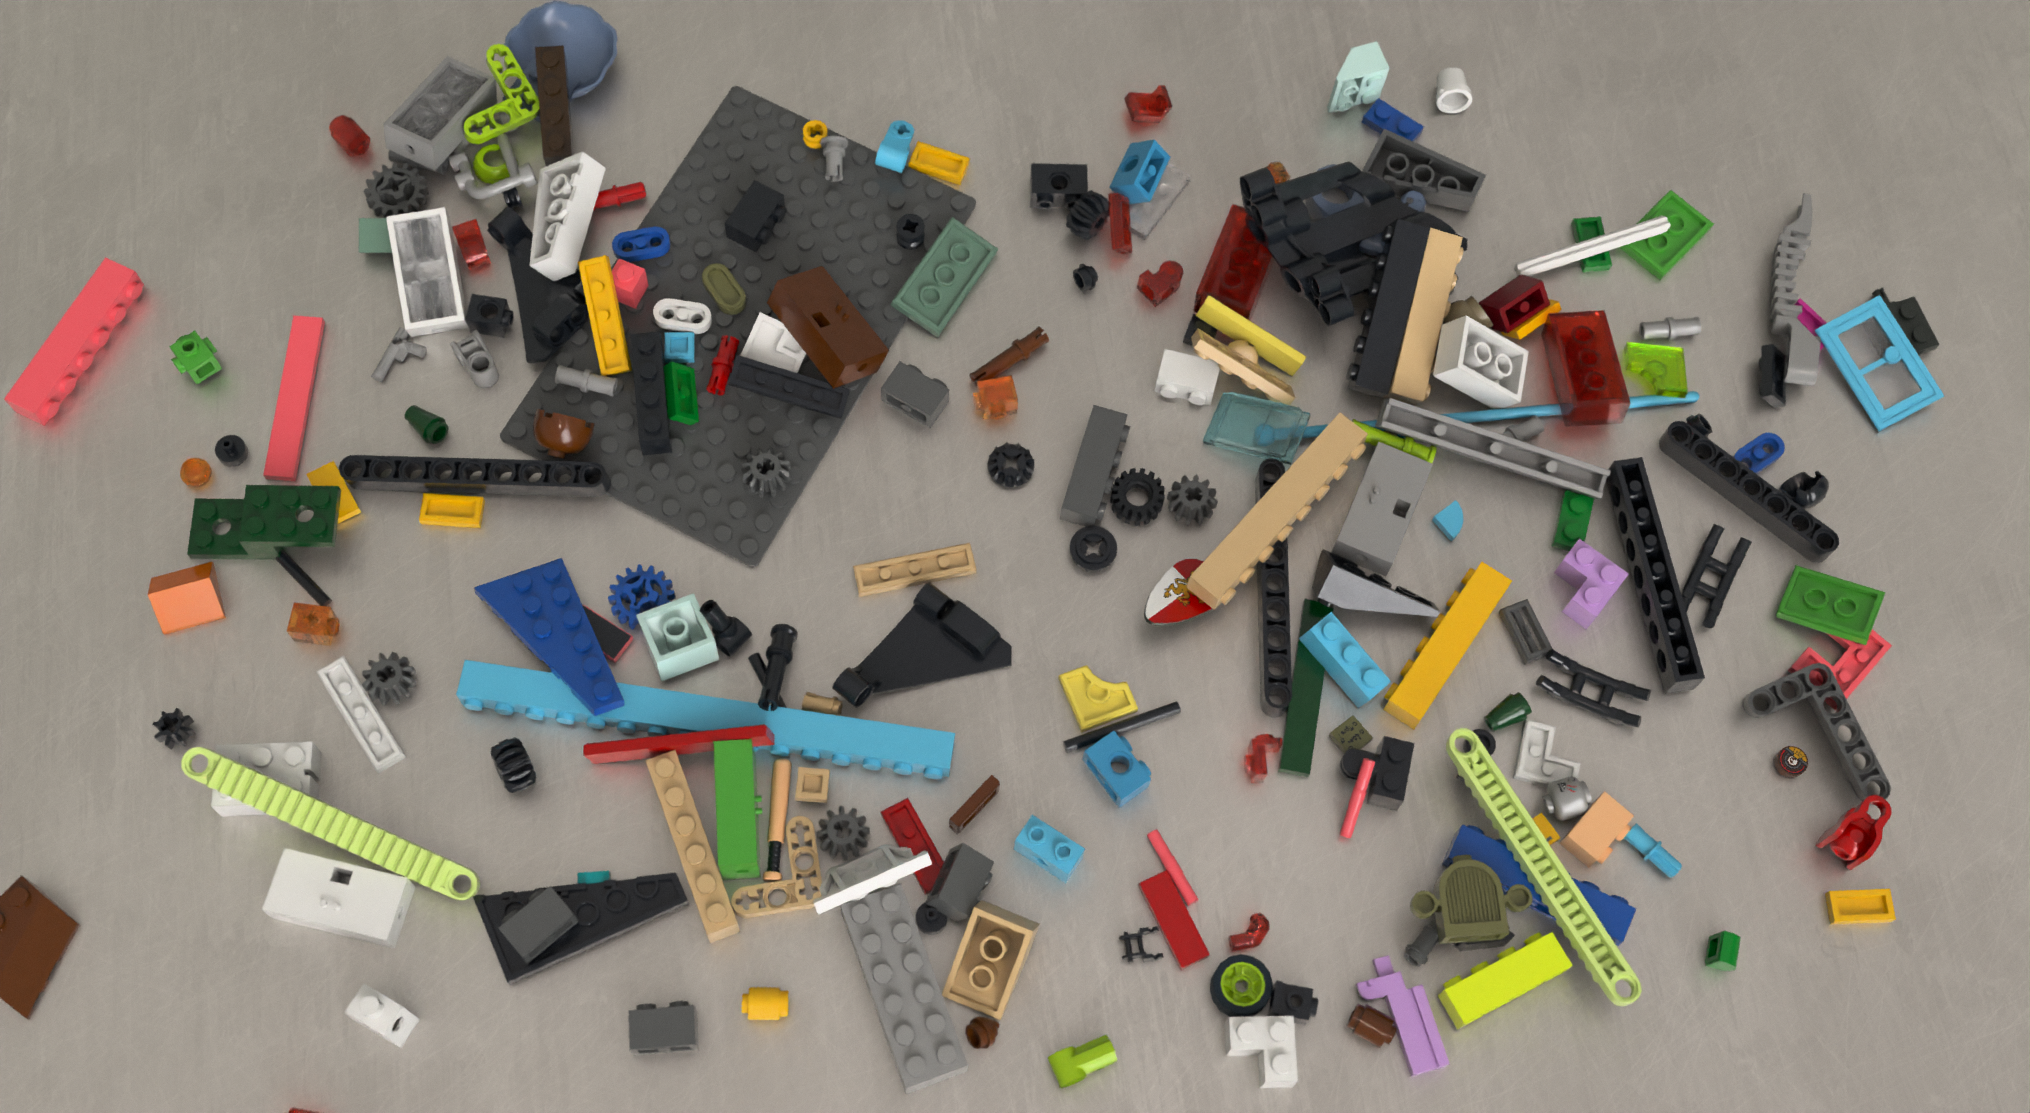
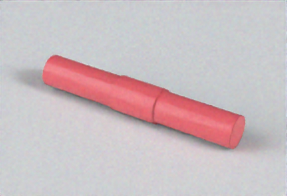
(1357, 797)
(1172, 867)

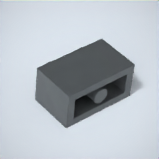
(915, 394)
(960, 882)
(537, 923)
(663, 1029)

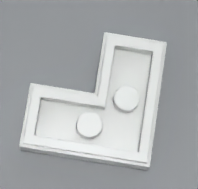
(1534, 756)

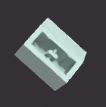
(1359, 78)

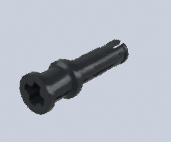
(778, 656)

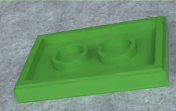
(1665, 250)
(1830, 605)

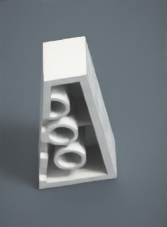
(563, 213)

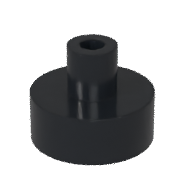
(231, 450)
(928, 924)

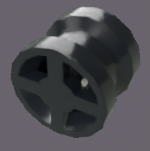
(907, 238)

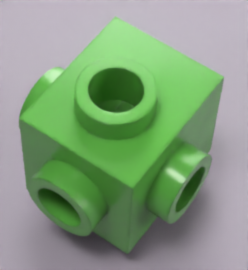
(195, 357)

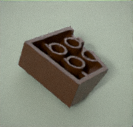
(31, 942)

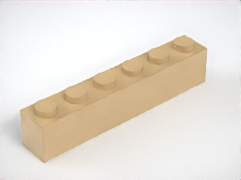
(1425, 318)
(692, 846)

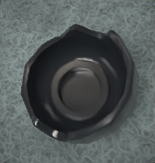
(1805, 490)

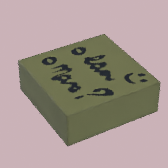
(1350, 735)

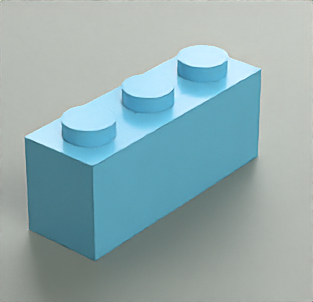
(1344, 660)

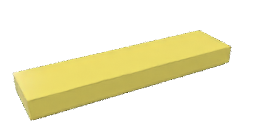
(1240, 328)

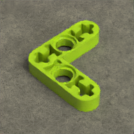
(511, 106)

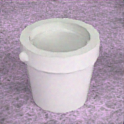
(1452, 91)

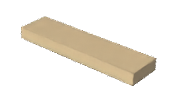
(914, 569)

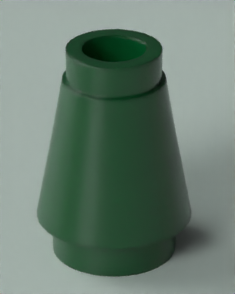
(428, 425)
(1508, 712)

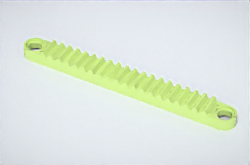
(330, 823)
(1543, 868)

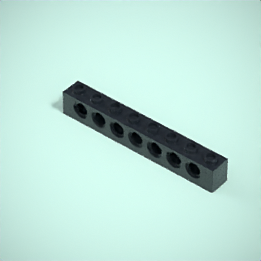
(1654, 576)

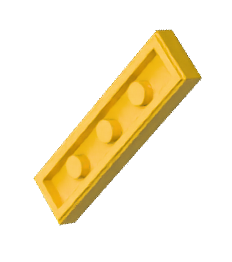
(605, 316)

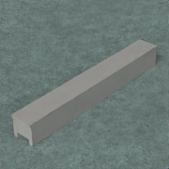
(1492, 448)

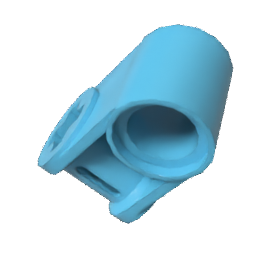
(895, 147)

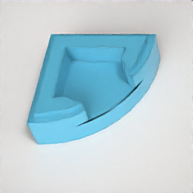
(1450, 520)

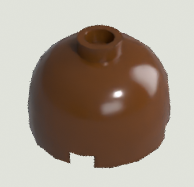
(561, 433)

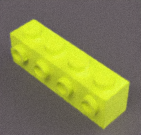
(1504, 980)

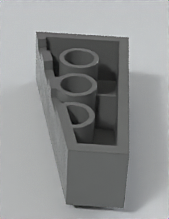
(1414, 167)

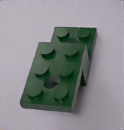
(264, 522)

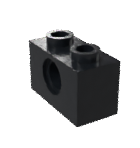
(1045, 177)

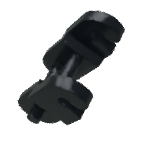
(1141, 954)

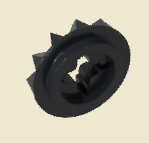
(1009, 476)
(1093, 535)

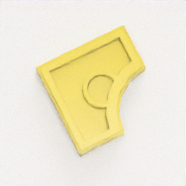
(1095, 700)

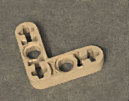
(791, 887)

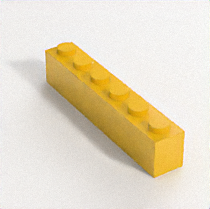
(1447, 644)

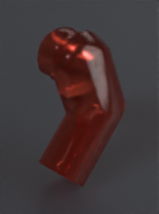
(1253, 936)

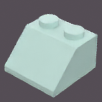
(678, 637)

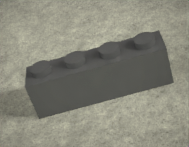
(1093, 467)

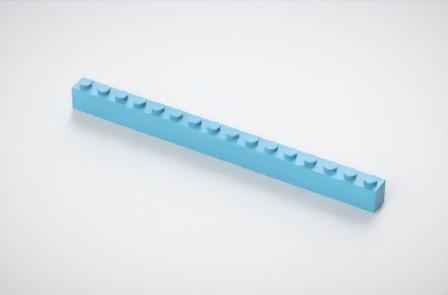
(674, 712)

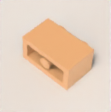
(1597, 829)

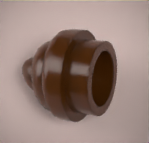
(982, 1032)

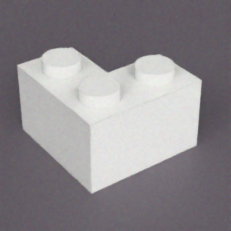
(1269, 1039)

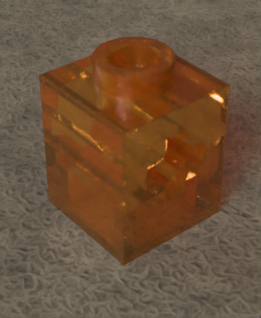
(308, 615)

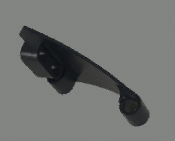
(547, 308)
(928, 646)

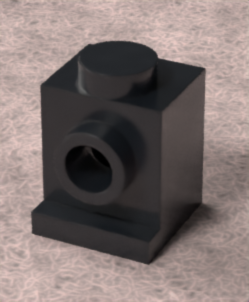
(1281, 1005)

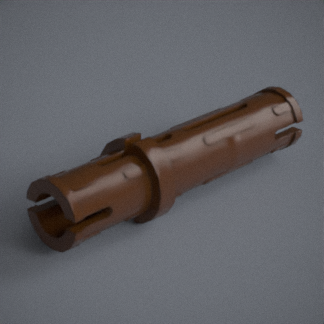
(1018, 351)

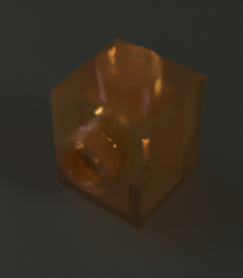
(996, 398)

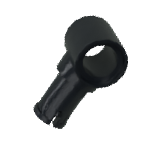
(728, 630)

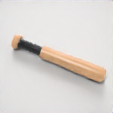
(777, 818)

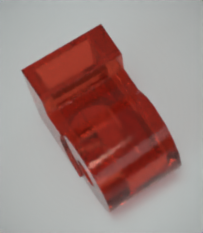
(471, 243)
(1162, 284)

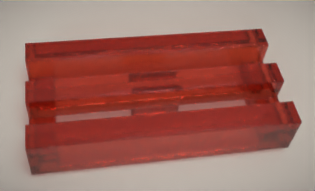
(1120, 223)

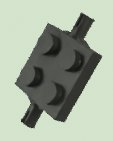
(1912, 322)

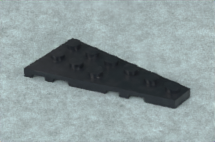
(602, 913)

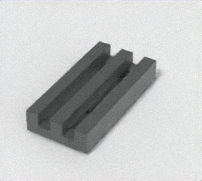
(1516, 636)

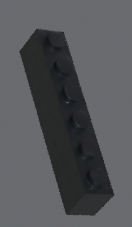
(1388, 308)

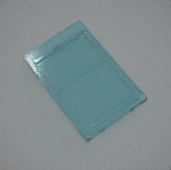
(1257, 427)

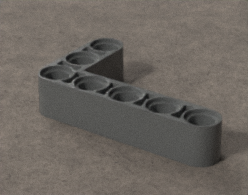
(1830, 723)

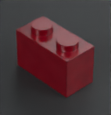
(1515, 303)

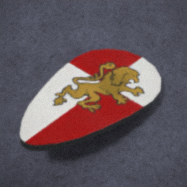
(1172, 600)

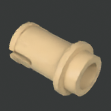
(821, 704)

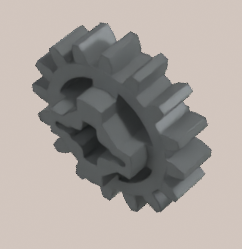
(396, 190)

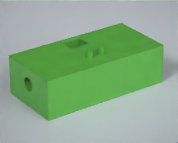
(737, 809)

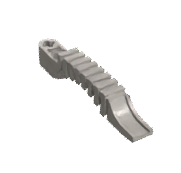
(1801, 345)

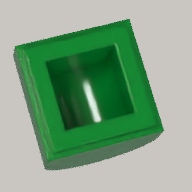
(1723, 951)

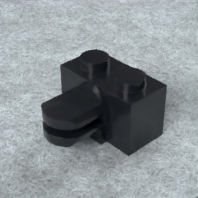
(1389, 773)

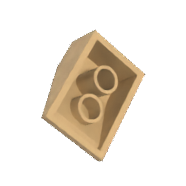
(990, 959)

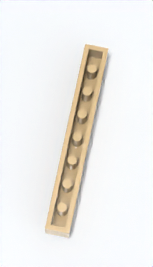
(1277, 511)

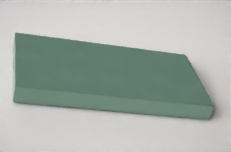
(944, 277)

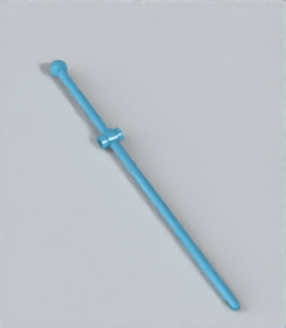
(1528, 411)

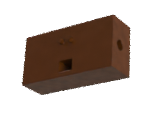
(827, 326)

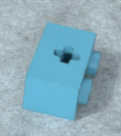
(1049, 849)

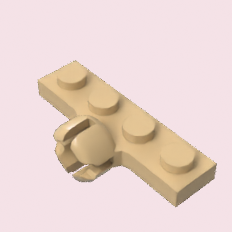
(1242, 361)

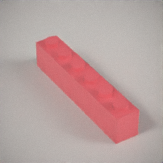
(74, 342)

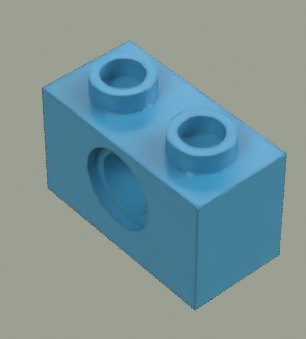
(1140, 171)
(1119, 786)

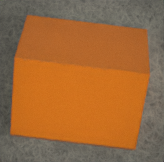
(186, 598)

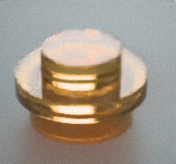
(195, 472)

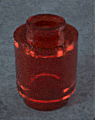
(349, 136)

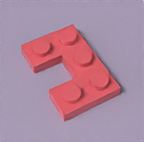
(1850, 667)

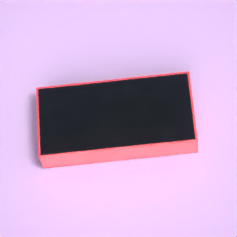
(610, 637)

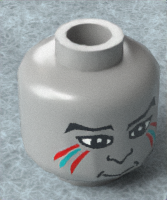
(1567, 798)

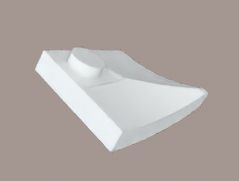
(773, 345)

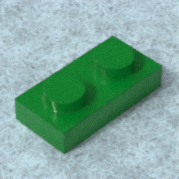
(681, 393)
(1572, 520)

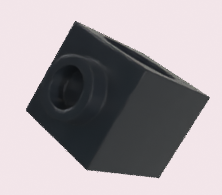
(482, 306)

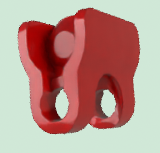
(1856, 833)

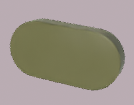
(724, 289)

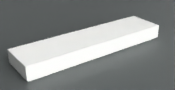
(361, 714)

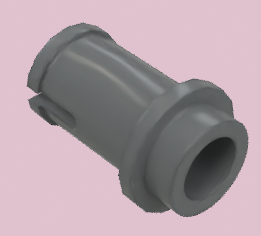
(1422, 946)

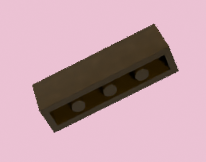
(554, 103)

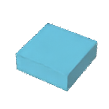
(679, 347)

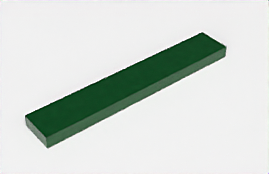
(1306, 697)

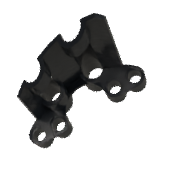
(1323, 255)

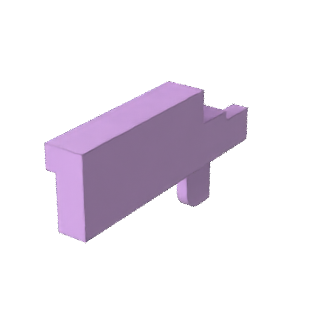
(1411, 1016)

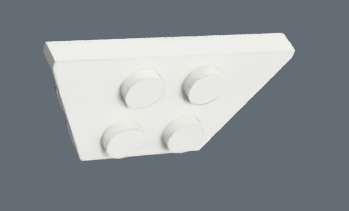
(866, 873)

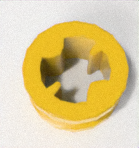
(812, 127)

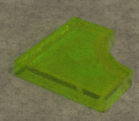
(1660, 366)

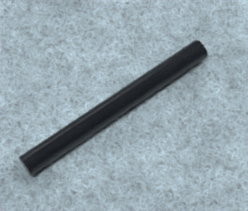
(1122, 726)

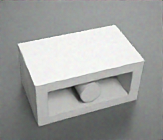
(1187, 377)

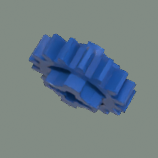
(634, 587)

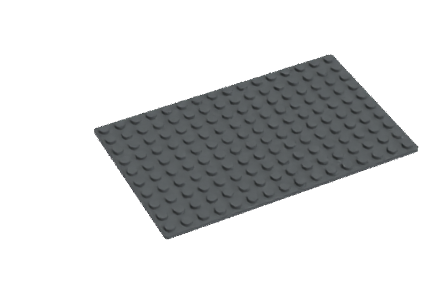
(826, 224)

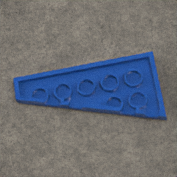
(554, 626)

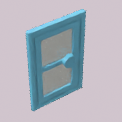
(1879, 363)

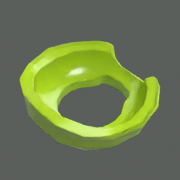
(487, 173)

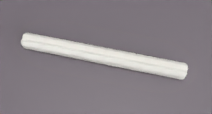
(1592, 246)

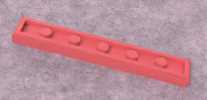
(294, 398)

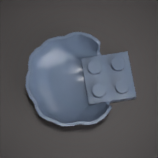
(583, 33)

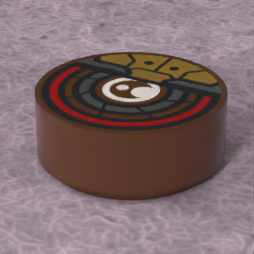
(1791, 762)

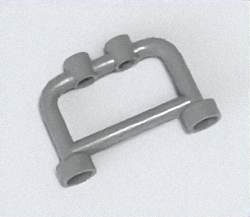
(466, 178)

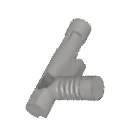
(397, 352)

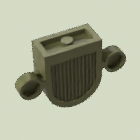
(1470, 903)

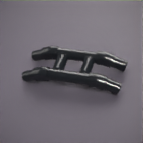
(1727, 571)
(1609, 686)

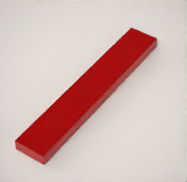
(683, 744)

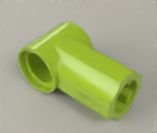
(1074, 1064)

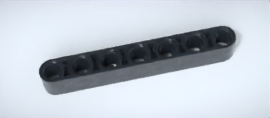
(1762, 492)

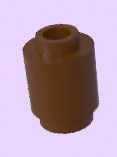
(1372, 1025)

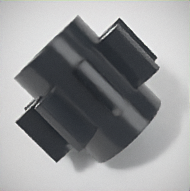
(165, 727)

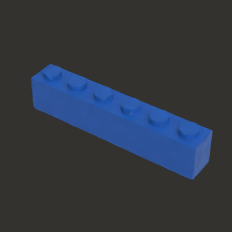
(1470, 840)

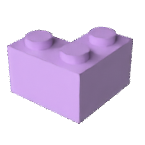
(1594, 579)

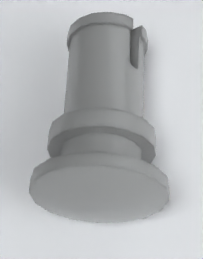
(834, 154)

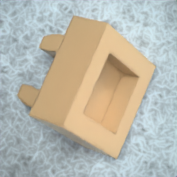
(812, 785)

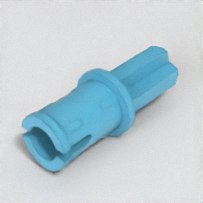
(1653, 851)

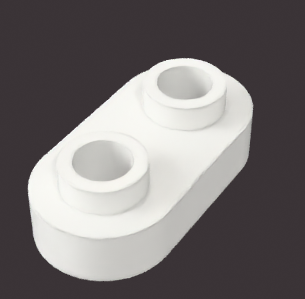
(683, 315)

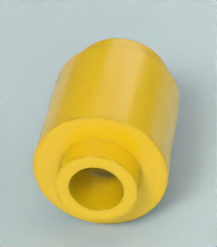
(765, 1003)

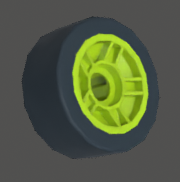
(1236, 970)

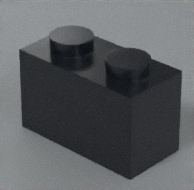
(755, 216)

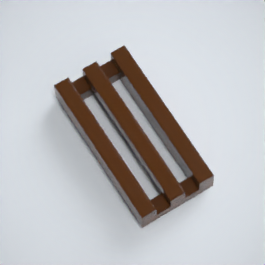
(974, 804)

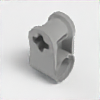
(475, 355)

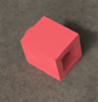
(629, 282)

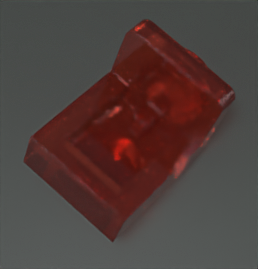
(1148, 106)
(1255, 761)

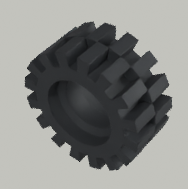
(1142, 481)

